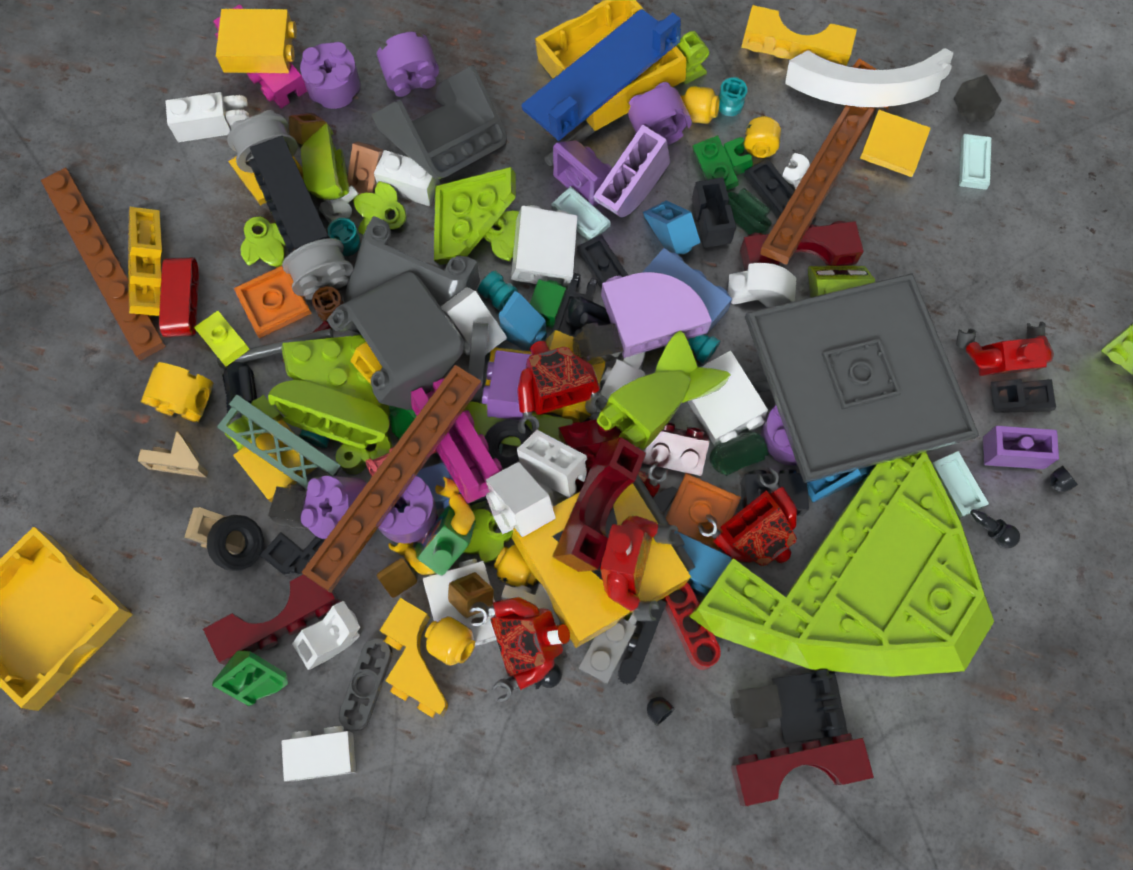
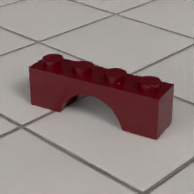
(833, 243)
(585, 535)
(305, 603)
(761, 779)

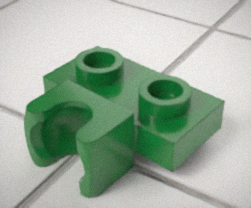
(721, 160)

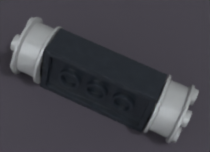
(268, 152)

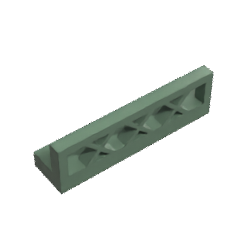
(280, 433)

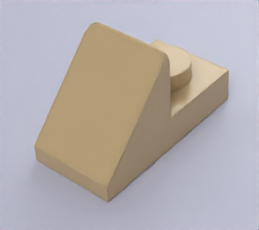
(179, 460)
(200, 525)

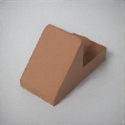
(362, 167)

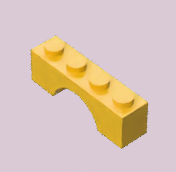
(770, 36)

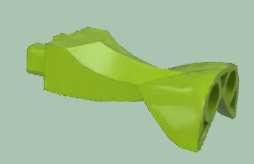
(651, 401)

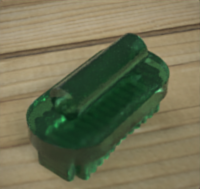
(749, 212)
(738, 453)

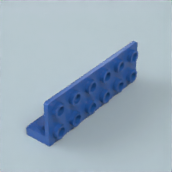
(602, 72)

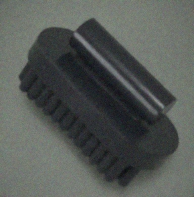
(586, 312)
(239, 380)

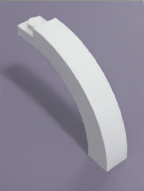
(864, 86)

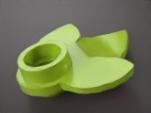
(379, 205)
(503, 240)
(264, 246)
(484, 538)

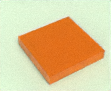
(271, 301)
(695, 501)

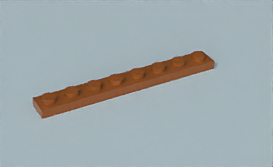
(816, 183)
(101, 262)
(391, 479)

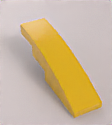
(144, 261)

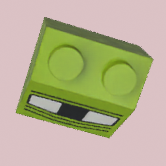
(836, 278)

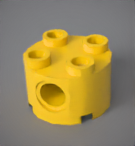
(177, 391)

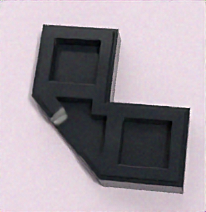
(288, 556)

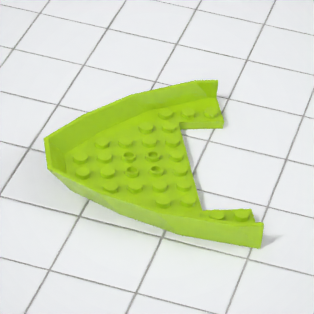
(880, 594)

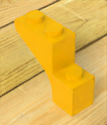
(411, 673)

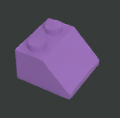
(579, 168)

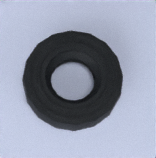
(501, 431)
(217, 542)

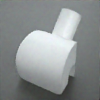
(796, 169)
(338, 208)

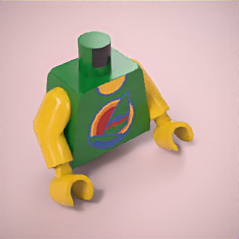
(445, 539)

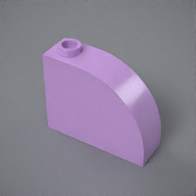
(634, 173)
(653, 309)

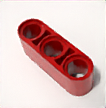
(179, 297)
(690, 640)

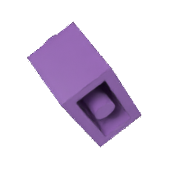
(502, 393)
(1020, 447)

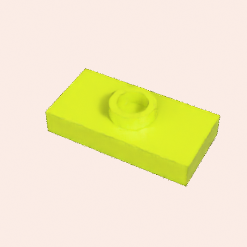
(221, 338)

